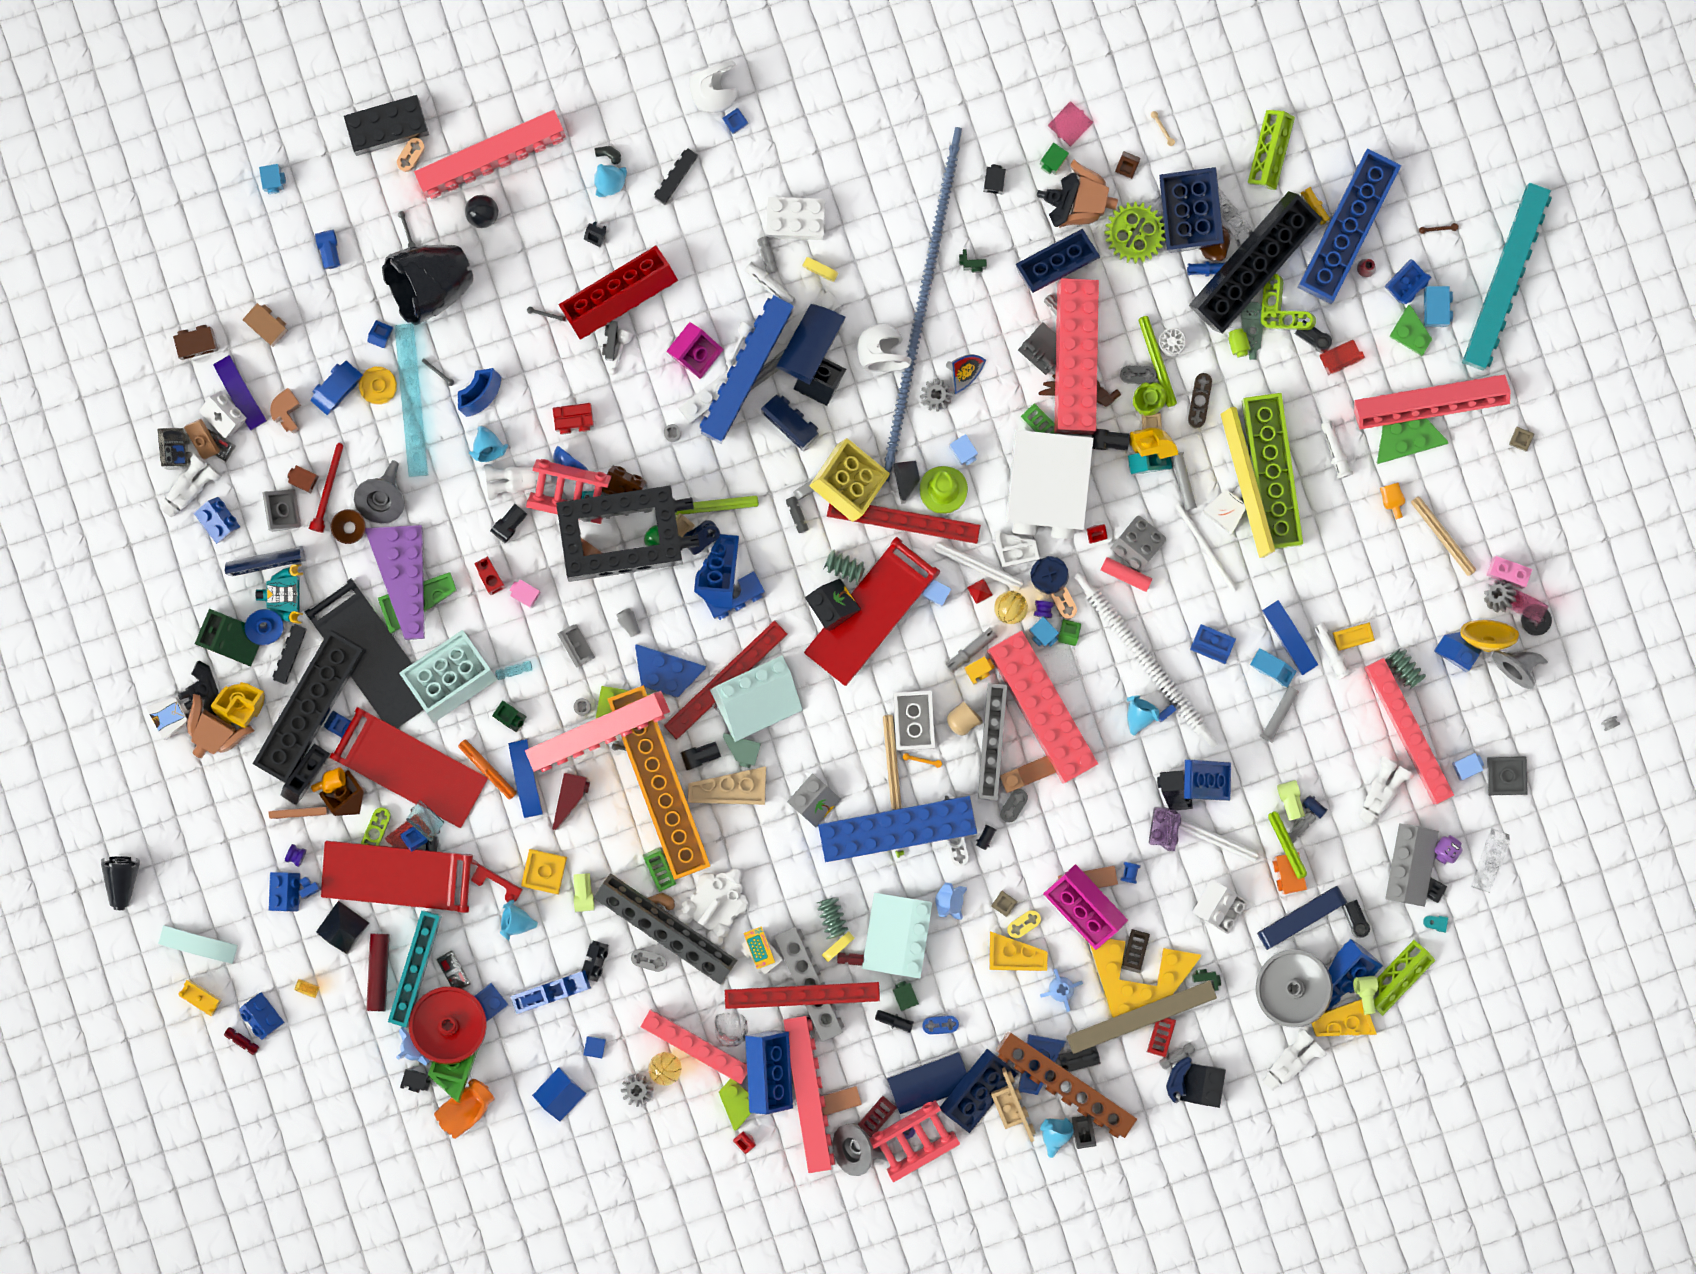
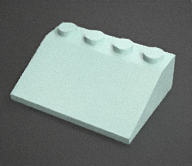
(448, 676)
(757, 698)
(897, 935)

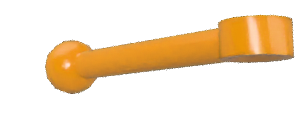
(938, 763)

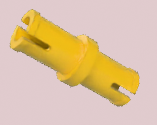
(1315, 204)

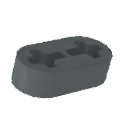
(1138, 370)
(1018, 808)

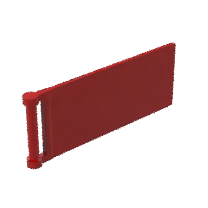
(883, 600)
(411, 768)
(394, 876)

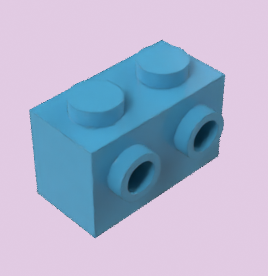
(1437, 306)

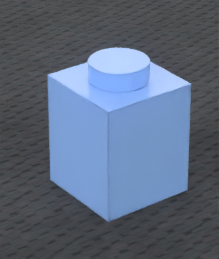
(964, 450)
(936, 592)
(1468, 766)

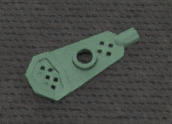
(1253, 321)

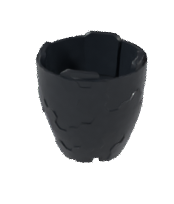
(426, 279)

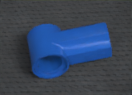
(327, 244)

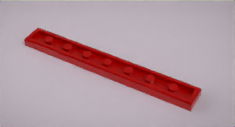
(914, 523)
(740, 664)
(802, 995)

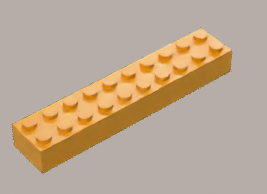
(663, 792)

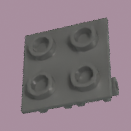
(1041, 348)

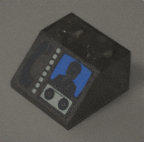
(174, 448)

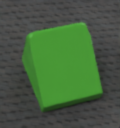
(1069, 632)

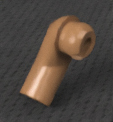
(664, 900)

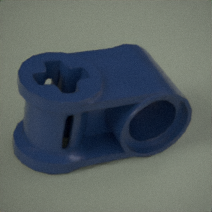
(704, 536)

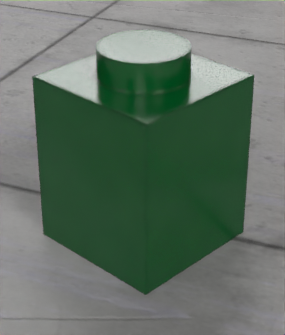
(905, 995)

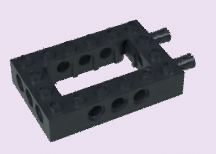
(629, 560)

